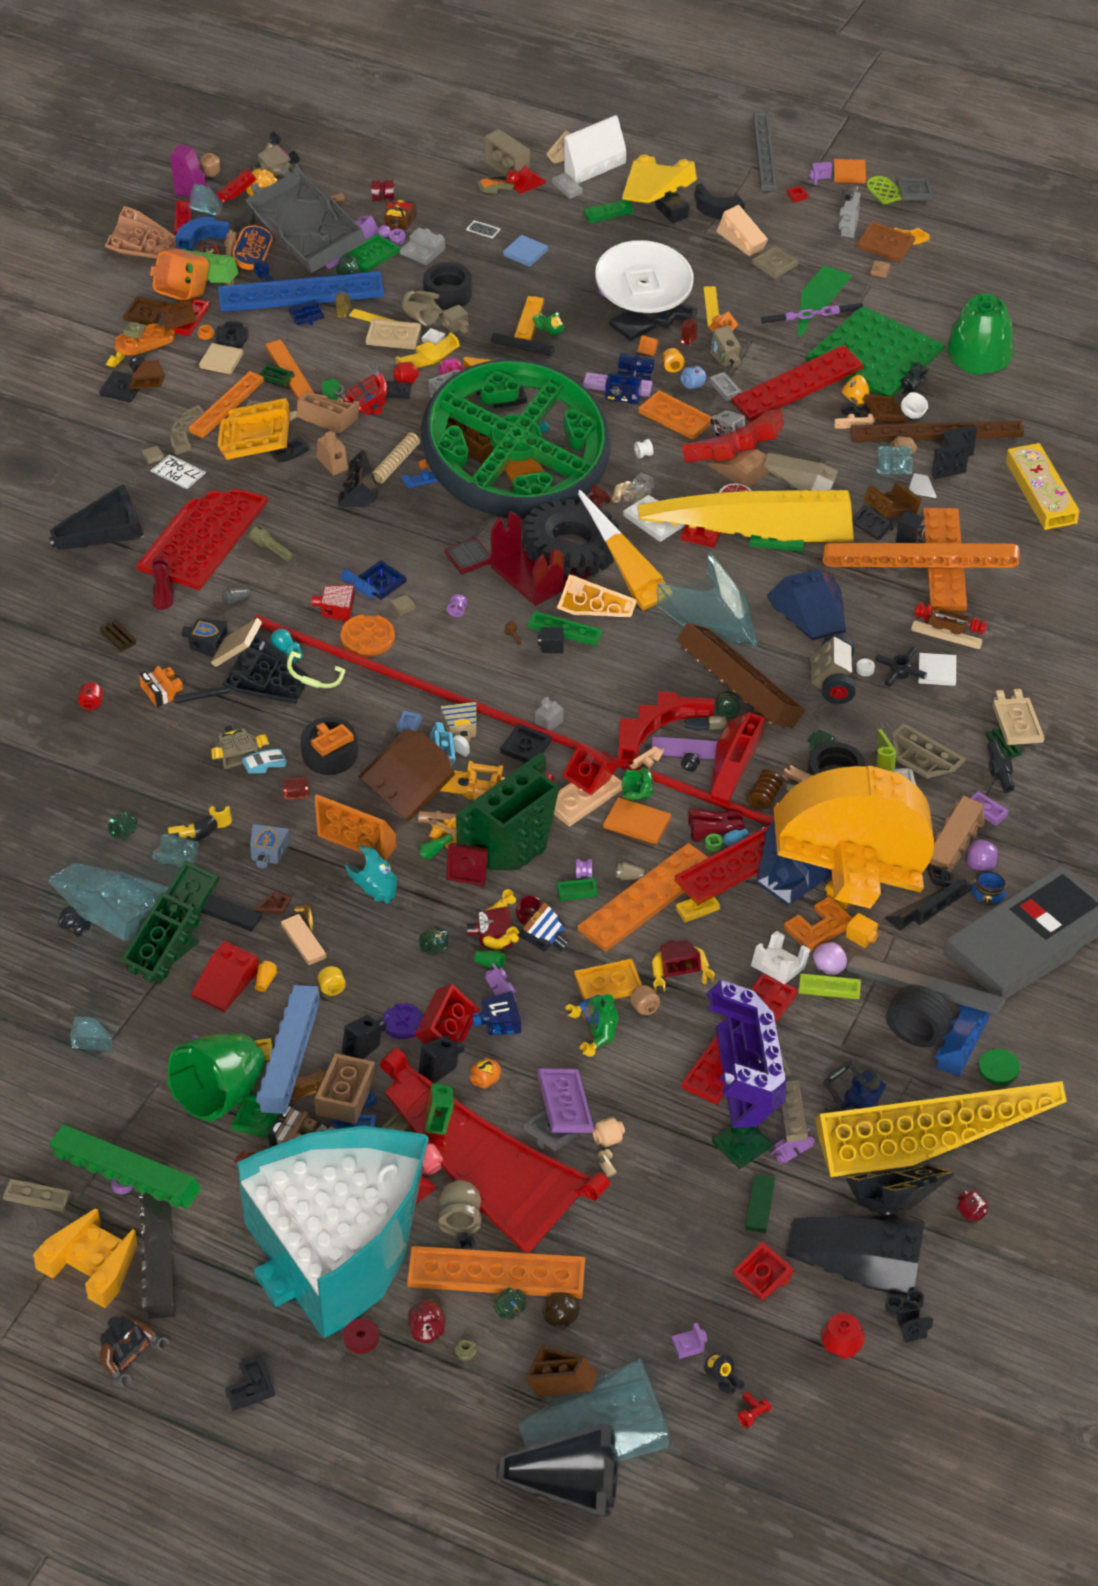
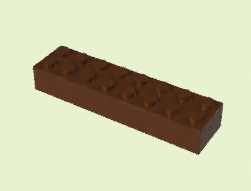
(740, 675)

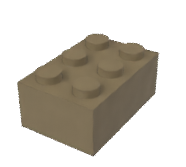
(505, 152)

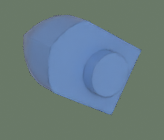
(408, 721)

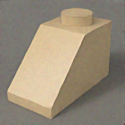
(557, 151)

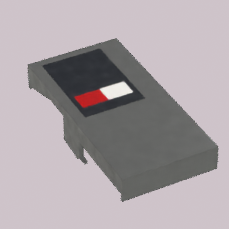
(1027, 934)

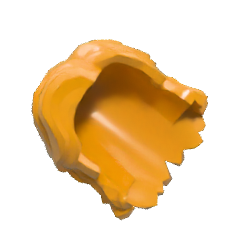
(263, 180)

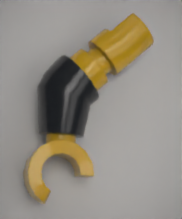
(205, 826)

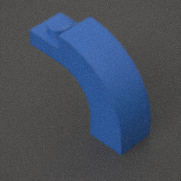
(200, 229)

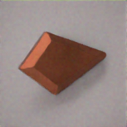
(274, 903)

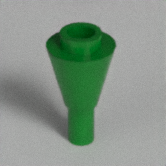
(430, 849)

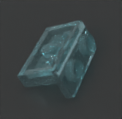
(895, 460)

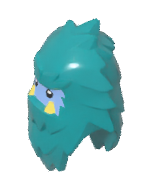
(376, 877)

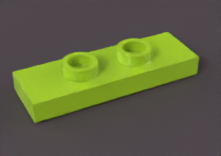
(829, 986)

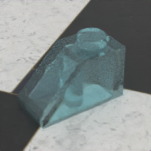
(205, 200)
(90, 1035)

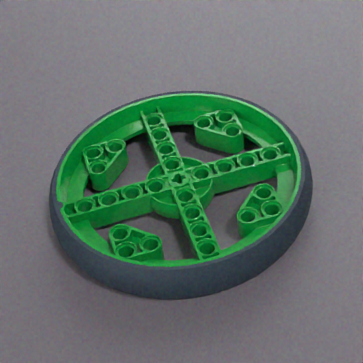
(514, 436)

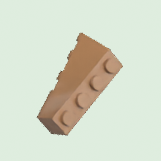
(957, 832)

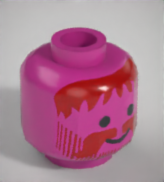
(449, 365)

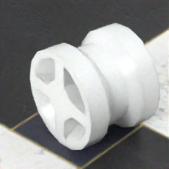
(643, 448)

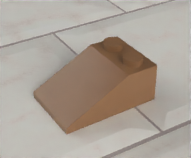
(744, 468)

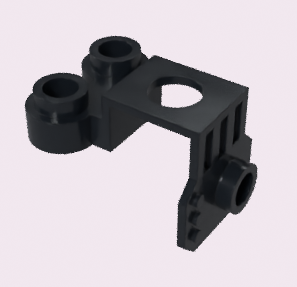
(908, 1315)

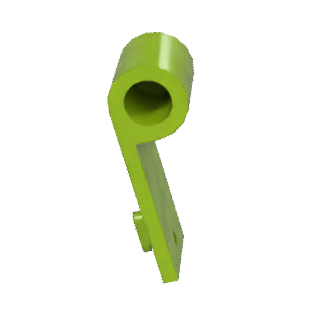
(885, 753)

